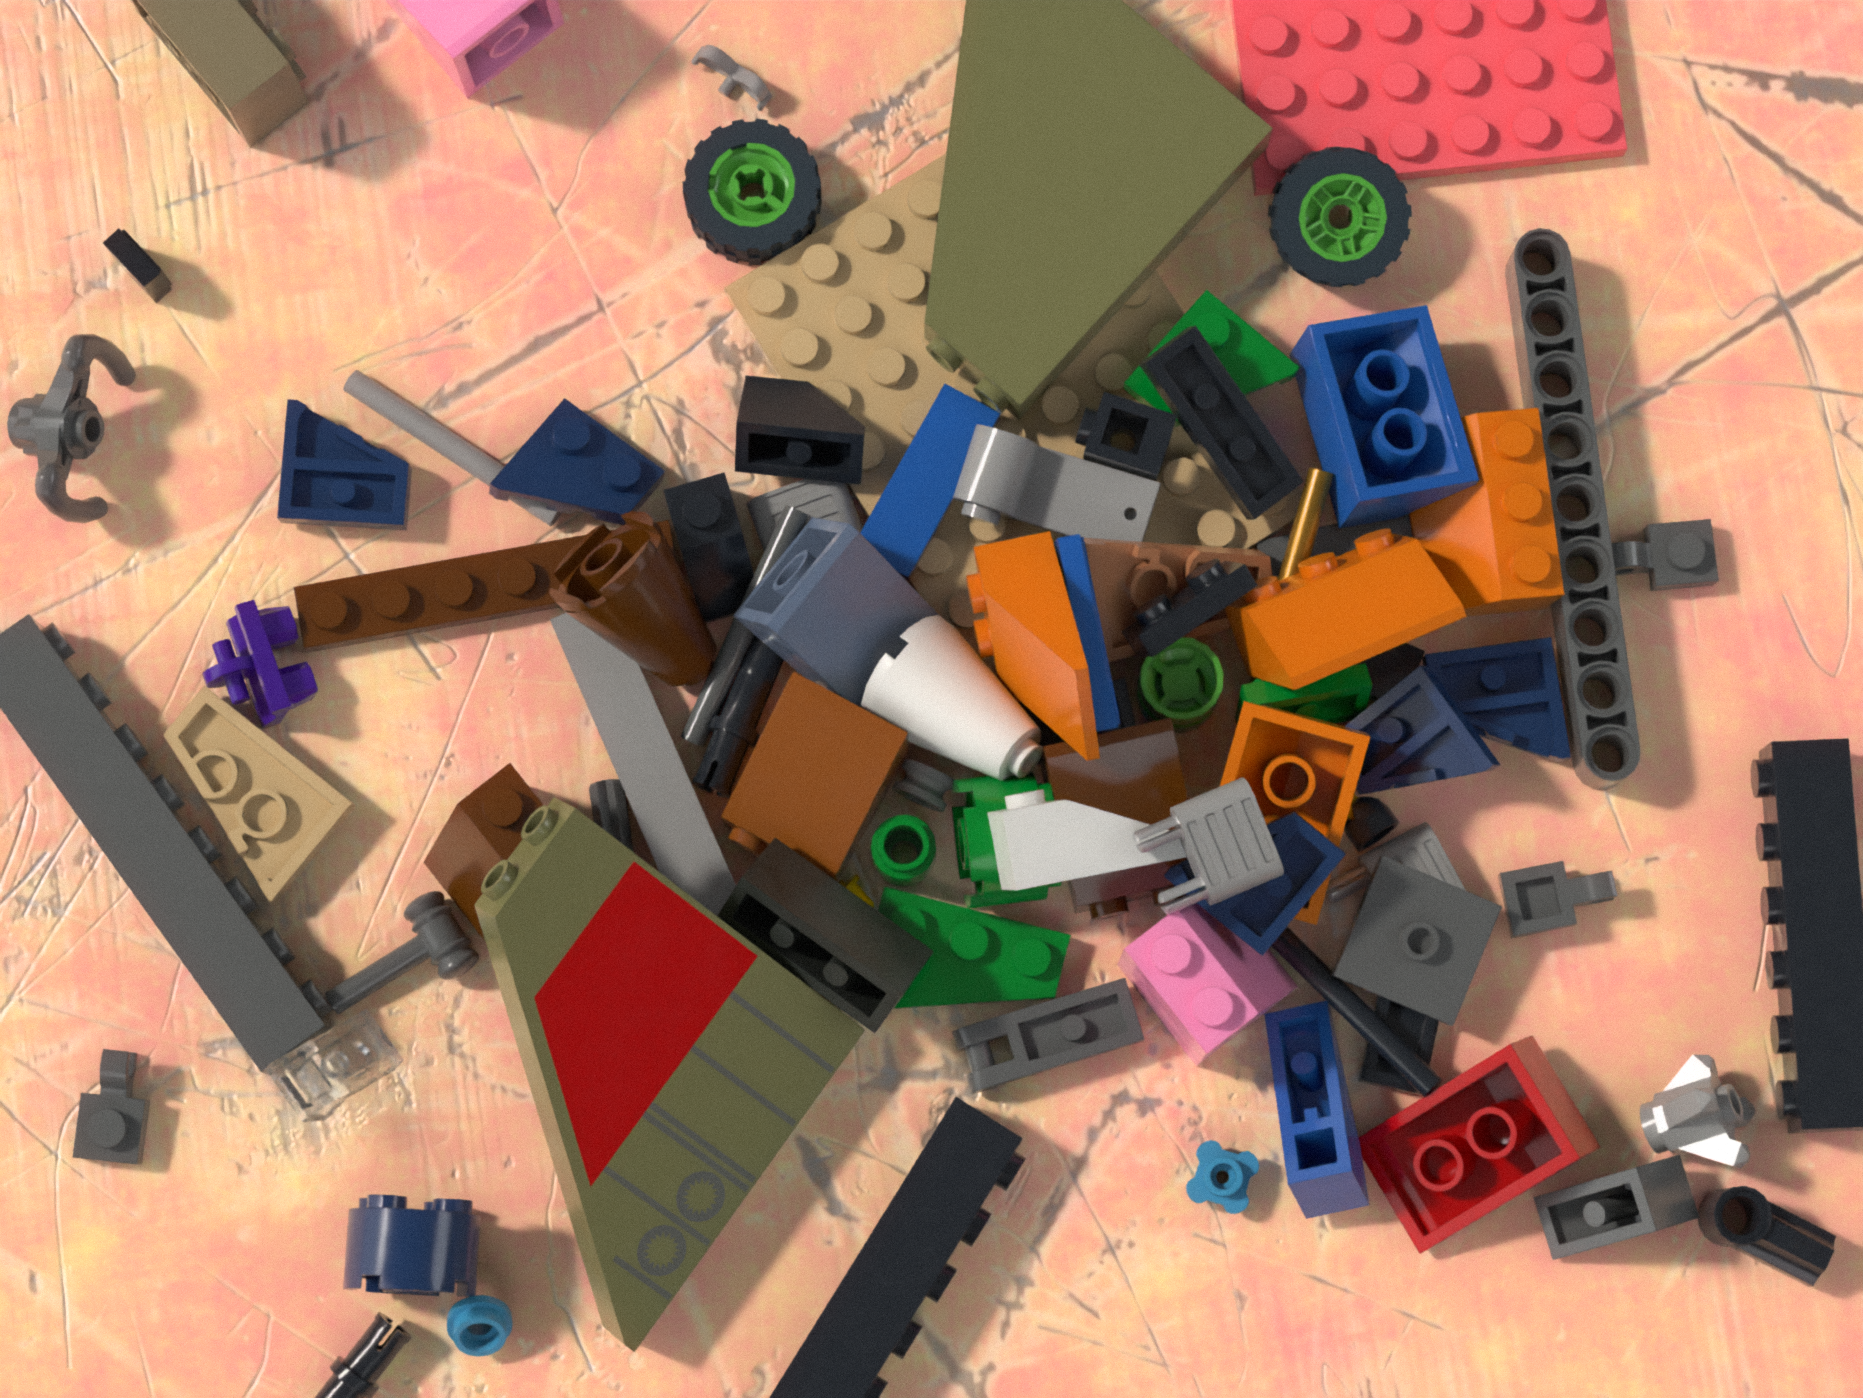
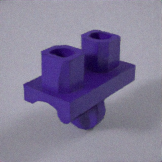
(254, 638)

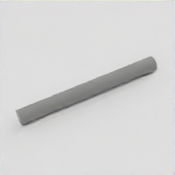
(437, 437)

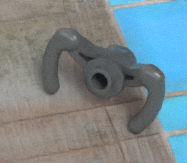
(67, 424)

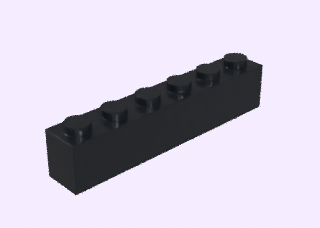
(1815, 928)
(905, 1258)

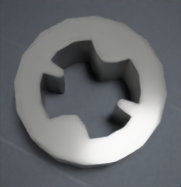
(923, 785)

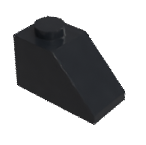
(796, 433)
(711, 544)

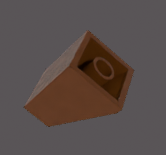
(1133, 778)
(479, 835)

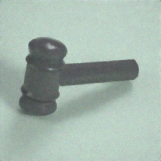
(437, 937)

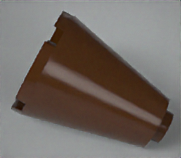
(637, 599)

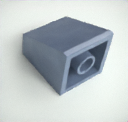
(833, 608)

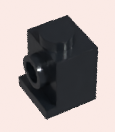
(1146, 425)

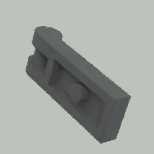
(1051, 1034)

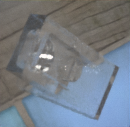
(334, 1066)

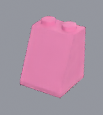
(478, 37)
(1202, 979)

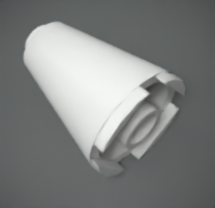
(953, 703)

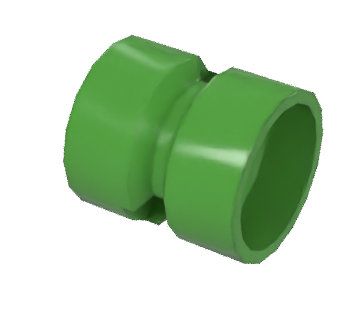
(1180, 685)

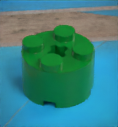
(975, 843)

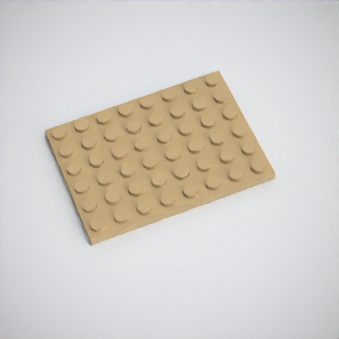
(851, 323)

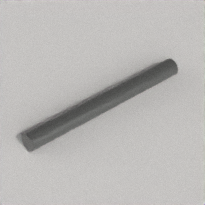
(738, 636)

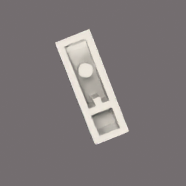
(1065, 841)

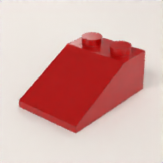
(1476, 1143)

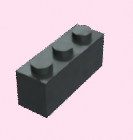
(824, 934)

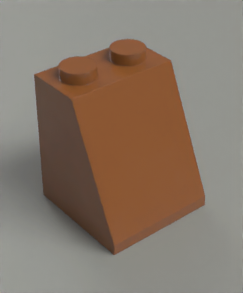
(815, 777)

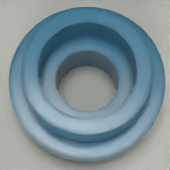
(479, 1325)

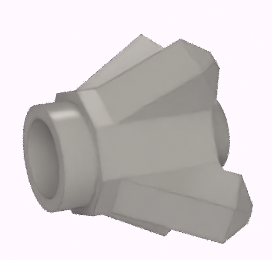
(1698, 1115)

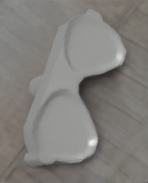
(736, 74)

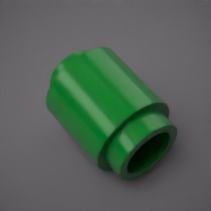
(903, 830)

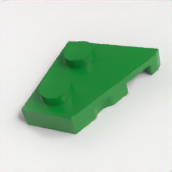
(1240, 348)

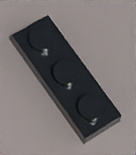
(1221, 422)

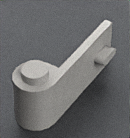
(1051, 489)

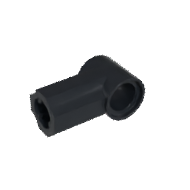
(1769, 1234)

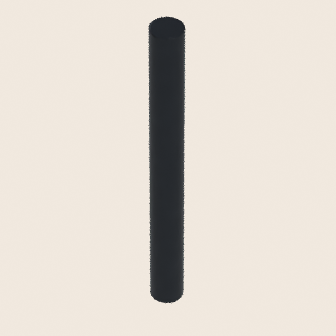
(1357, 1013)

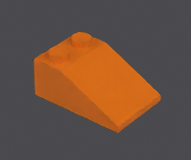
(1034, 635)

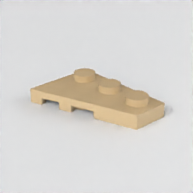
(258, 791)

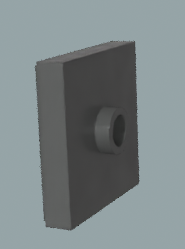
(1416, 940)

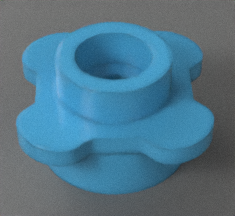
(1237, 1166)

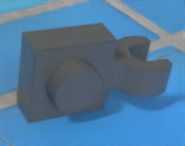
(1673, 555)
(1544, 899)
(112, 1123)

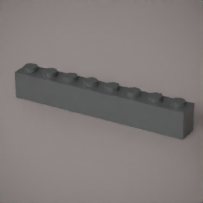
(153, 847)

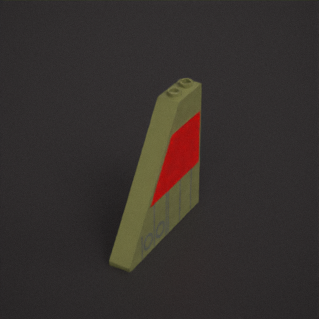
(652, 1050)

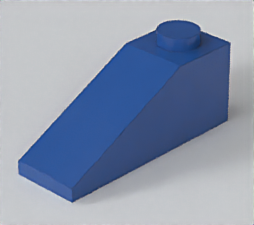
(1315, 1111)

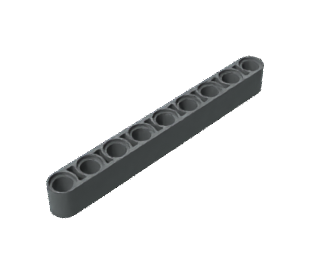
(1582, 479)

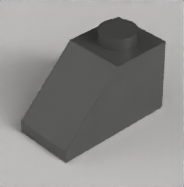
(1616, 1207)

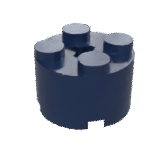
(412, 1248)

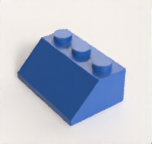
(1382, 414)

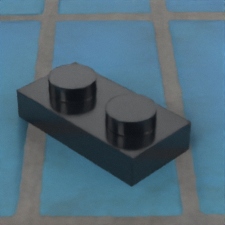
(1167, 620)

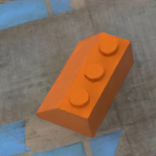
(1499, 535)
(1341, 610)
(1300, 768)

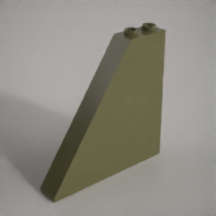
(1067, 183)

